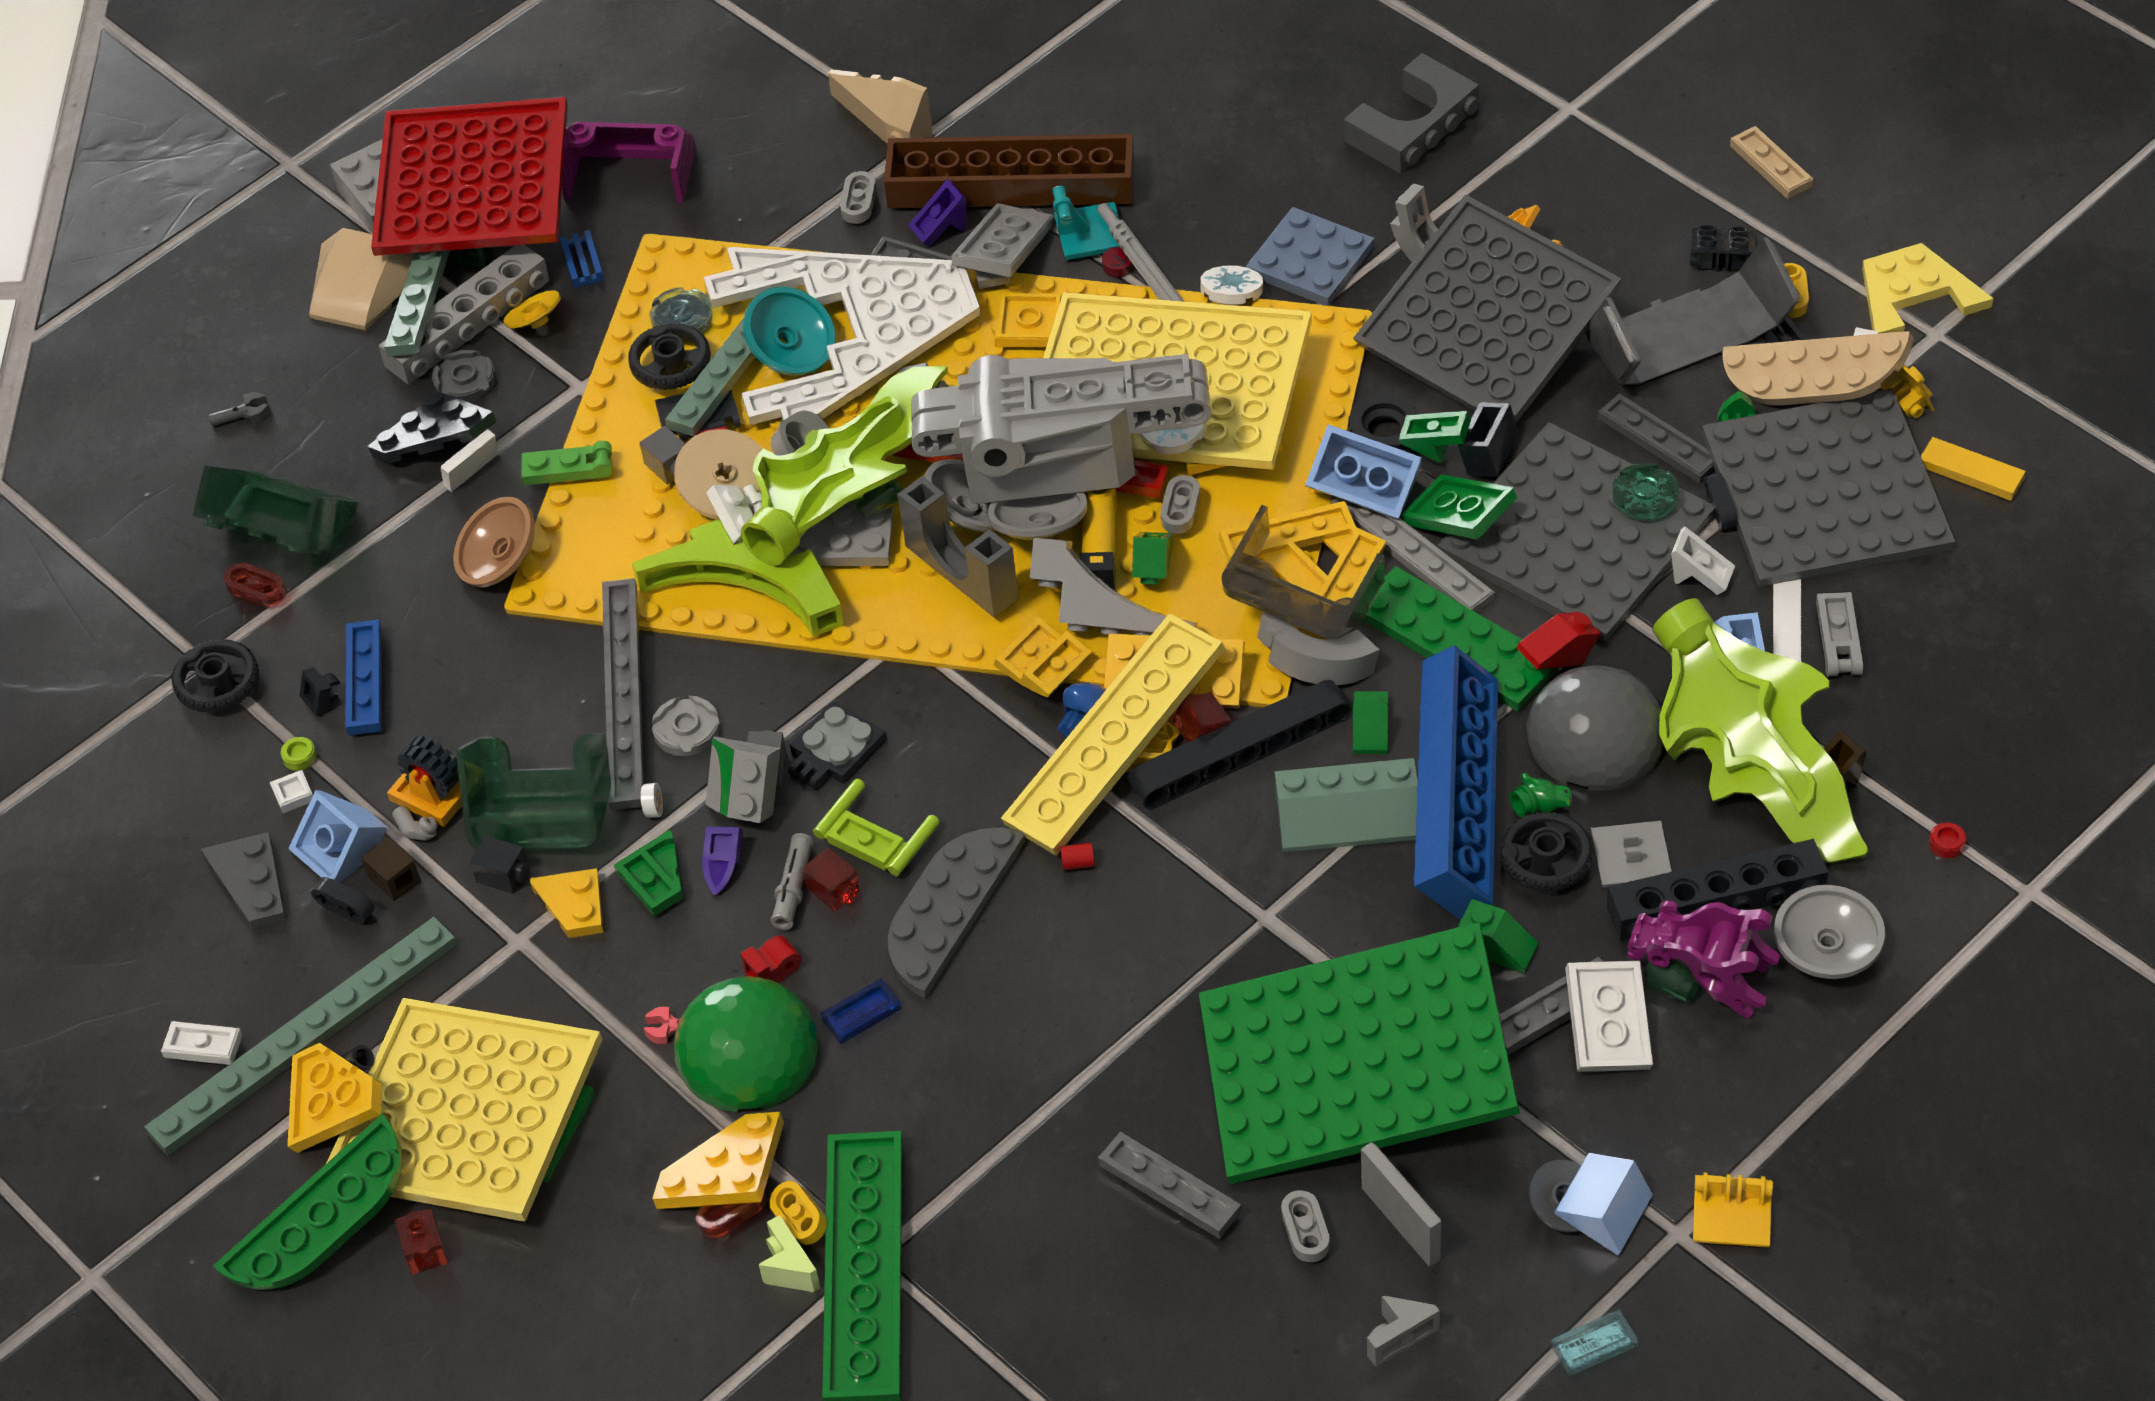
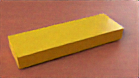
(1972, 468)

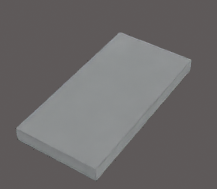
(1003, 240)

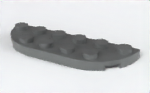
(948, 903)

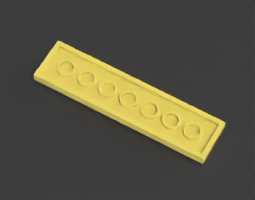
(1113, 734)

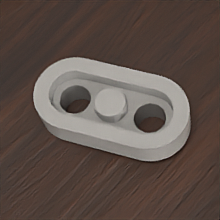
(858, 197)
(1177, 510)
(1307, 1228)

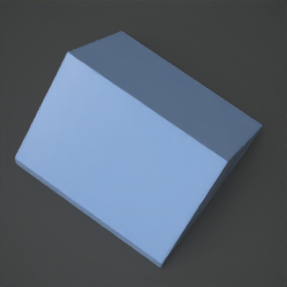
(1605, 1200)

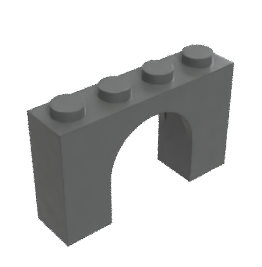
(1404, 142)
(979, 570)

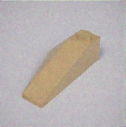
(885, 106)

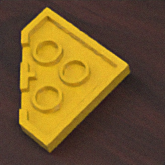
(328, 1097)
(724, 1168)

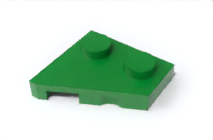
(653, 874)

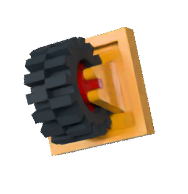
(428, 781)

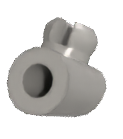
(412, 829)

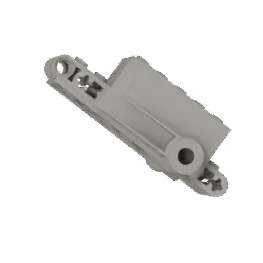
(1055, 420)

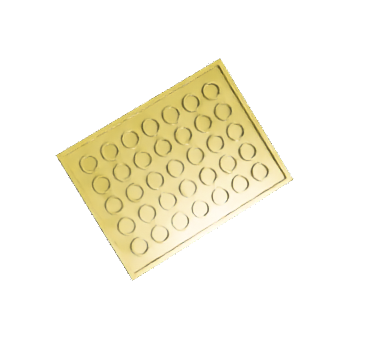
(1247, 354)

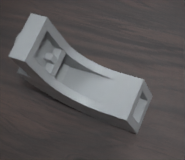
(1413, 224)
(1315, 659)

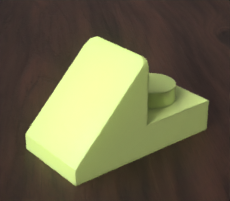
(789, 1264)

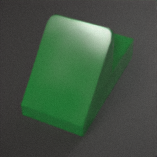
(1434, 432)
(1370, 722)

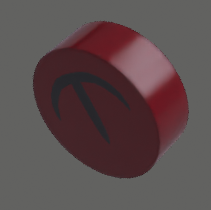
(1116, 263)

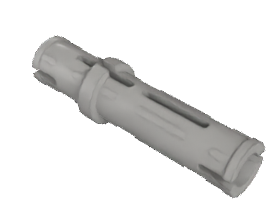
(789, 891)

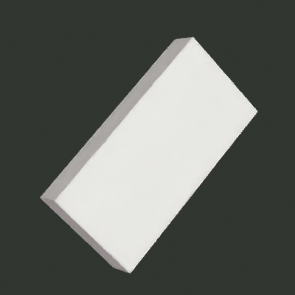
(469, 460)

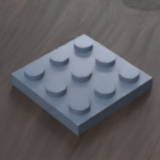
(1311, 256)

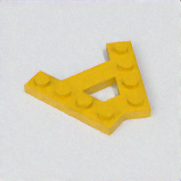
(1309, 527)

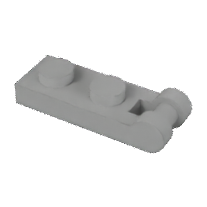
(1839, 633)

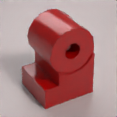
(772, 961)

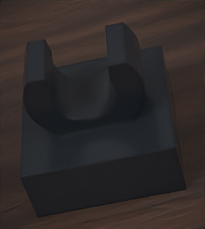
(318, 690)

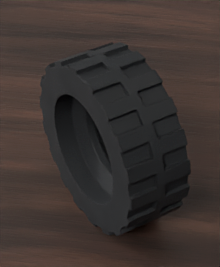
(1378, 409)

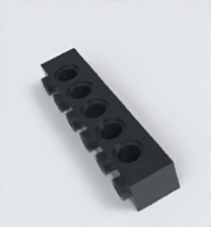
(1729, 876)

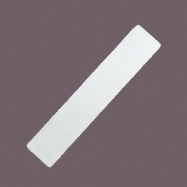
(1787, 619)

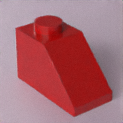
(1560, 641)

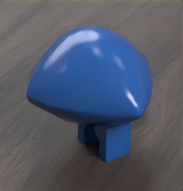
(1077, 702)

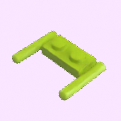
(867, 839)

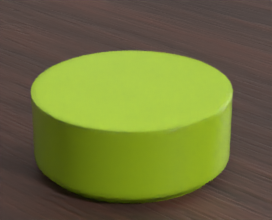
(298, 753)

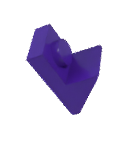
(943, 209)

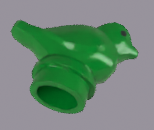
(1538, 796)

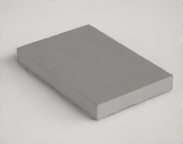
(1401, 1204)

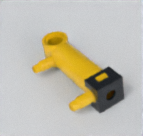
(1099, 534)

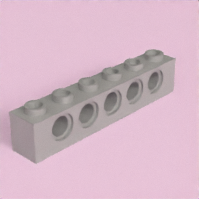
(472, 309)

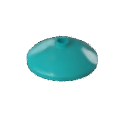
(797, 320)

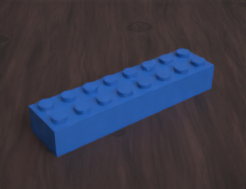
(1456, 781)

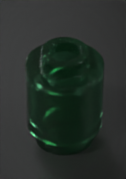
(1672, 981)

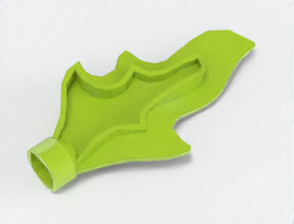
(833, 467)
(1749, 722)

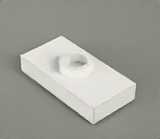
(201, 1043)

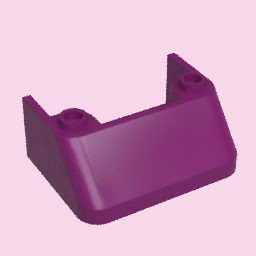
(629, 141)

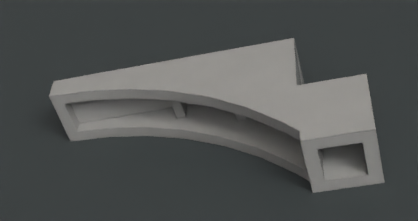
(1085, 596)

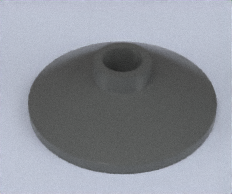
(1547, 1183)

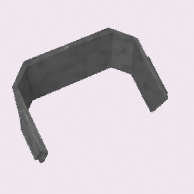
(1695, 323)

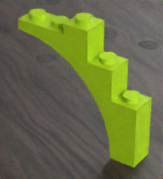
(714, 558)

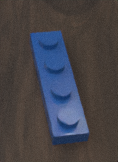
(363, 677)

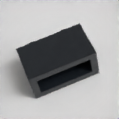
(1489, 439)

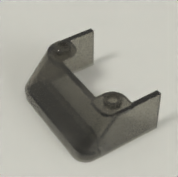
(1253, 584)

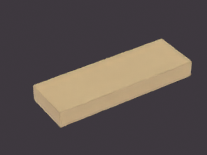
(1771, 162)

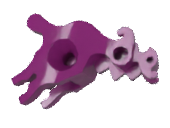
(1715, 946)

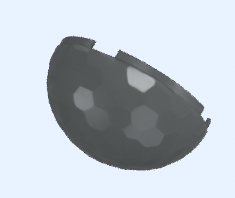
(1595, 728)

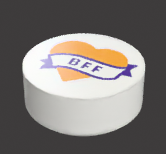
(651, 800)

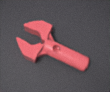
(661, 1034)

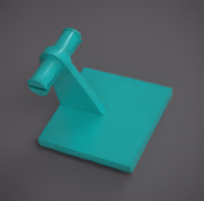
(1081, 229)

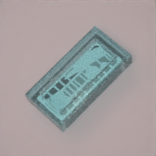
(1594, 1342)

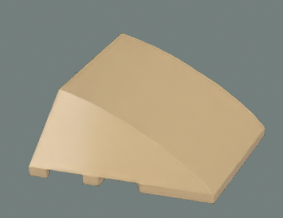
(354, 284)

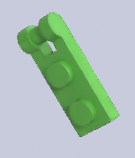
(567, 464)

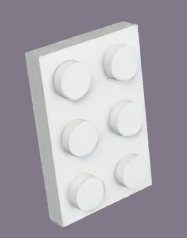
(1608, 1016)

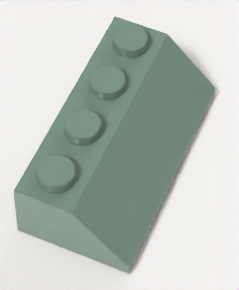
(1347, 804)

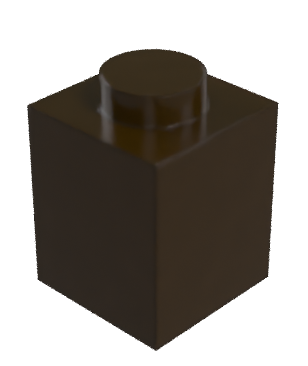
(390, 868)

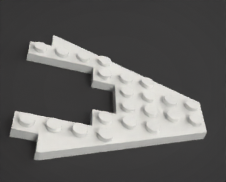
(892, 305)

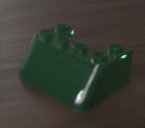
(273, 506)
(534, 804)

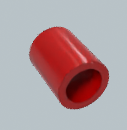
(1077, 856)

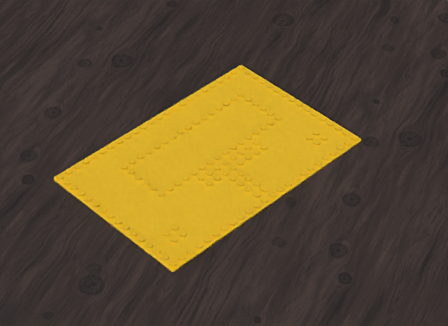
(907, 609)

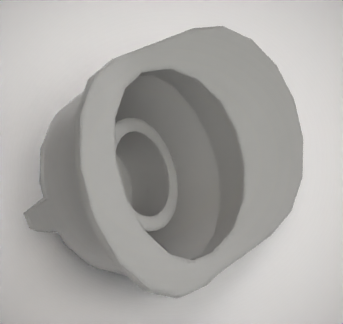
(793, 432)

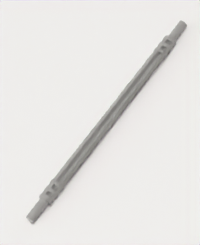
(1138, 255)

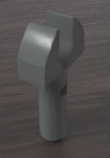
(254, 408)

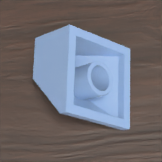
(335, 836)

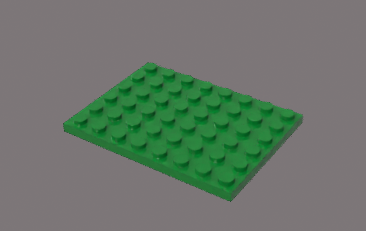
(1357, 1053)

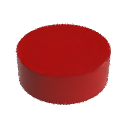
(1947, 840)

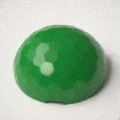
(746, 1044)

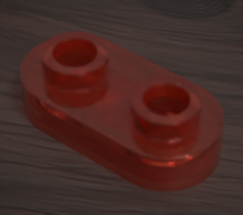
(258, 587)
(719, 1220)

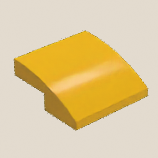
(1042, 657)

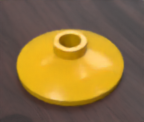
(533, 310)

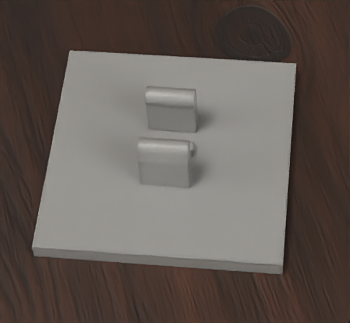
(1630, 852)

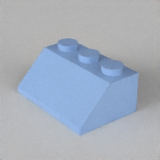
(1363, 472)

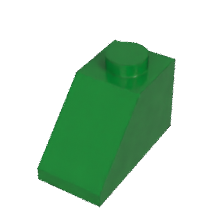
(1151, 556)
(1504, 937)

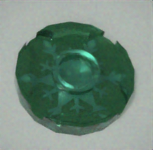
(1645, 491)

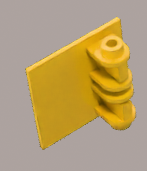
(1909, 390)
(1732, 1210)

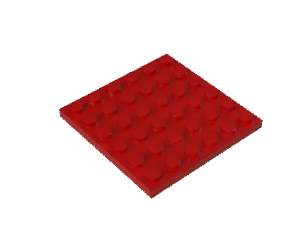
(470, 176)

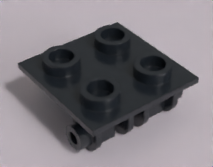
(1709, 240)

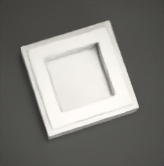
(292, 791)

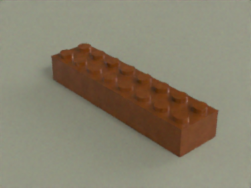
(1011, 169)

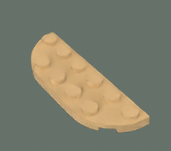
(1816, 367)

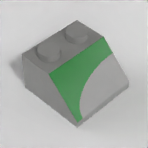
(742, 779)

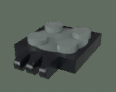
(834, 746)

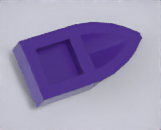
(720, 855)

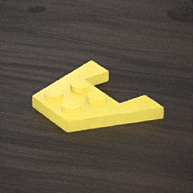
(1912, 278)

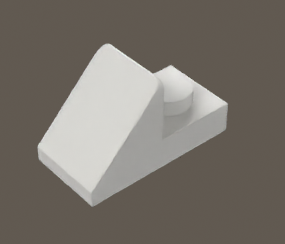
(1698, 559)

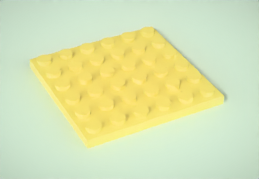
(476, 1103)

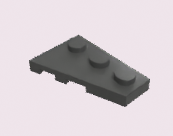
(250, 877)

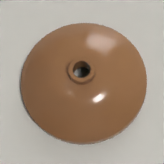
(494, 542)

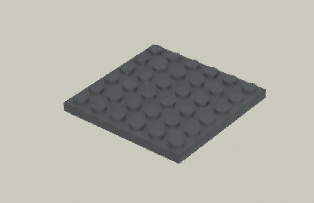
(1487, 309)
(1827, 488)
(1568, 541)

